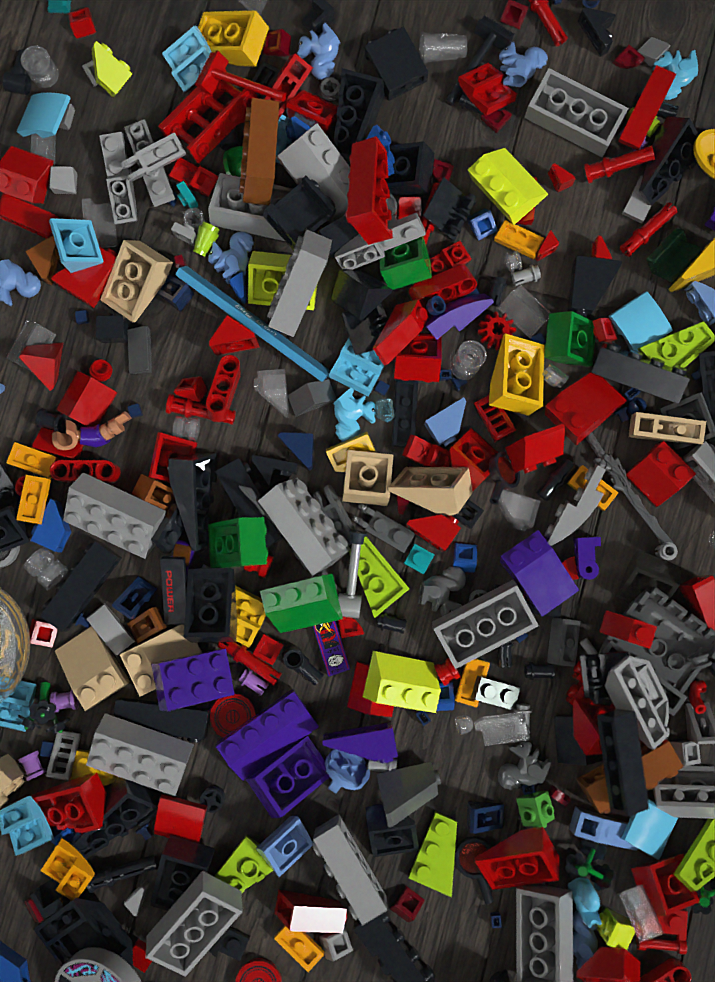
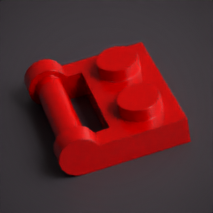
(671, 924)

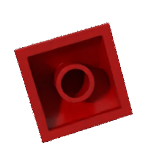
(312, 110)
(232, 338)
(86, 400)
(166, 448)
(356, 699)

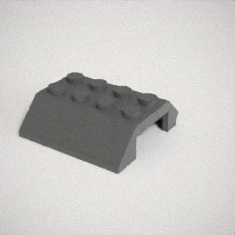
(672, 644)

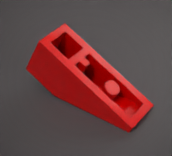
(290, 79)
(401, 328)

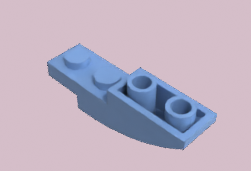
(704, 299)

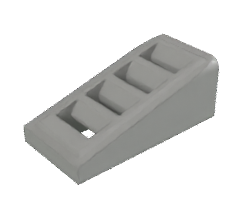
(53, 763)

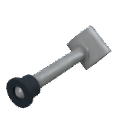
(349, 601)

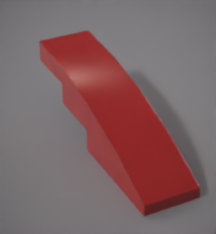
(647, 107)

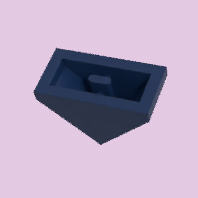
(176, 292)
(301, 446)
(134, 598)
(484, 816)

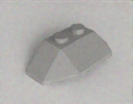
(636, 688)
(688, 793)

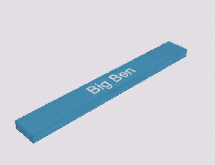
(253, 323)

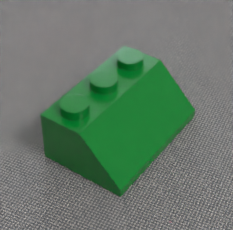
(302, 603)

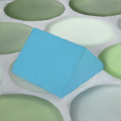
(76, 243)

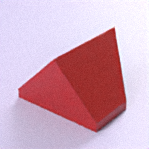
(43, 362)

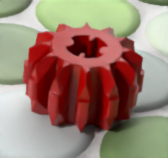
(498, 322)

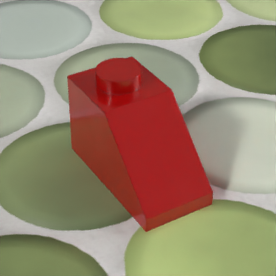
(628, 629)

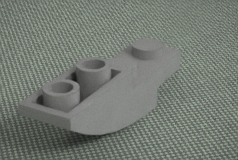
(157, 181)
(119, 187)
(359, 253)
(574, 515)

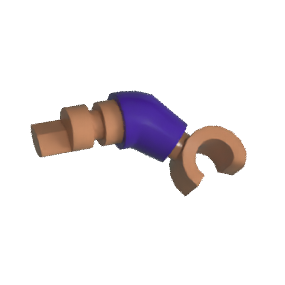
(90, 436)

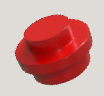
(100, 370)

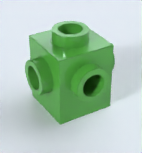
(536, 809)

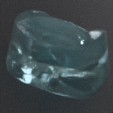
(384, 409)

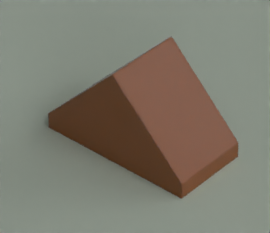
(45, 258)
(147, 624)

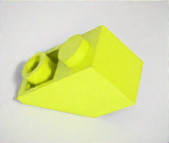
(108, 70)
(615, 929)

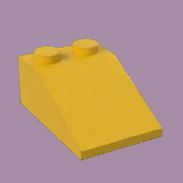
(235, 35)
(699, 269)
(518, 376)

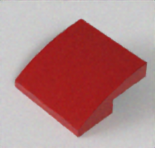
(486, 89)
(180, 818)

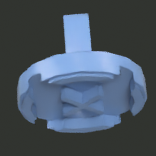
(346, 771)

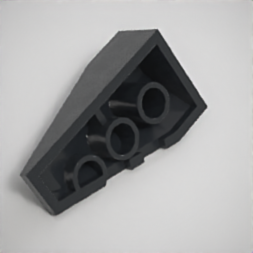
(672, 157)
(191, 484)
(125, 807)

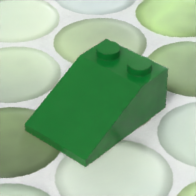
(238, 543)

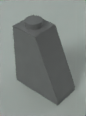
(407, 790)

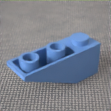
(599, 828)

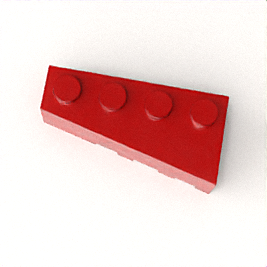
(369, 191)

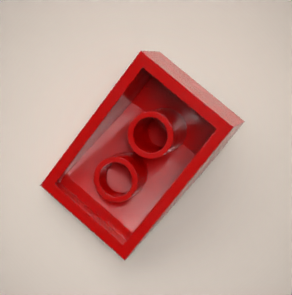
(584, 406)
(520, 860)

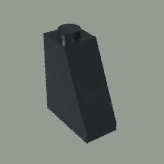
(589, 282)

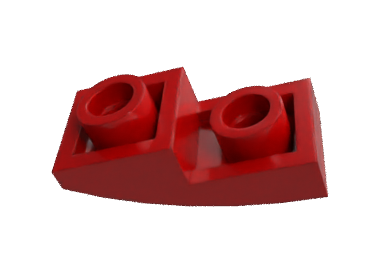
(449, 258)
(576, 691)

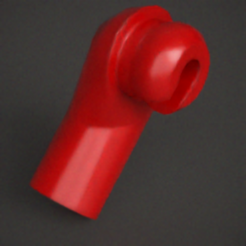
(696, 688)

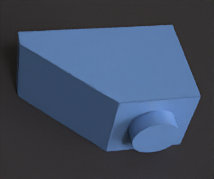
(446, 423)

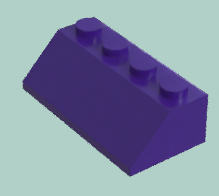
(266, 735)

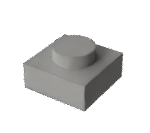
(184, 232)

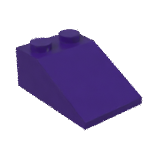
(539, 573)
(369, 742)
(289, 778)

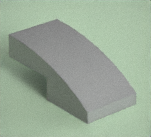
(636, 206)
(110, 629)

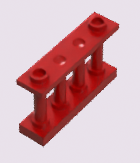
(191, 112)

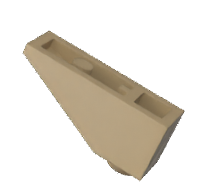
(666, 428)

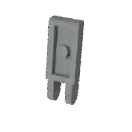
(155, 156)

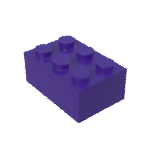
(192, 679)

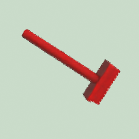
(214, 71)

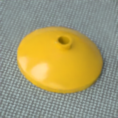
(705, 152)

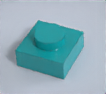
(185, 196)
(419, 559)

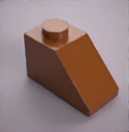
(154, 492)

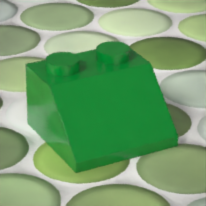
(406, 264)
(570, 339)

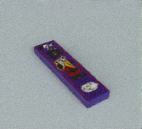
(331, 648)

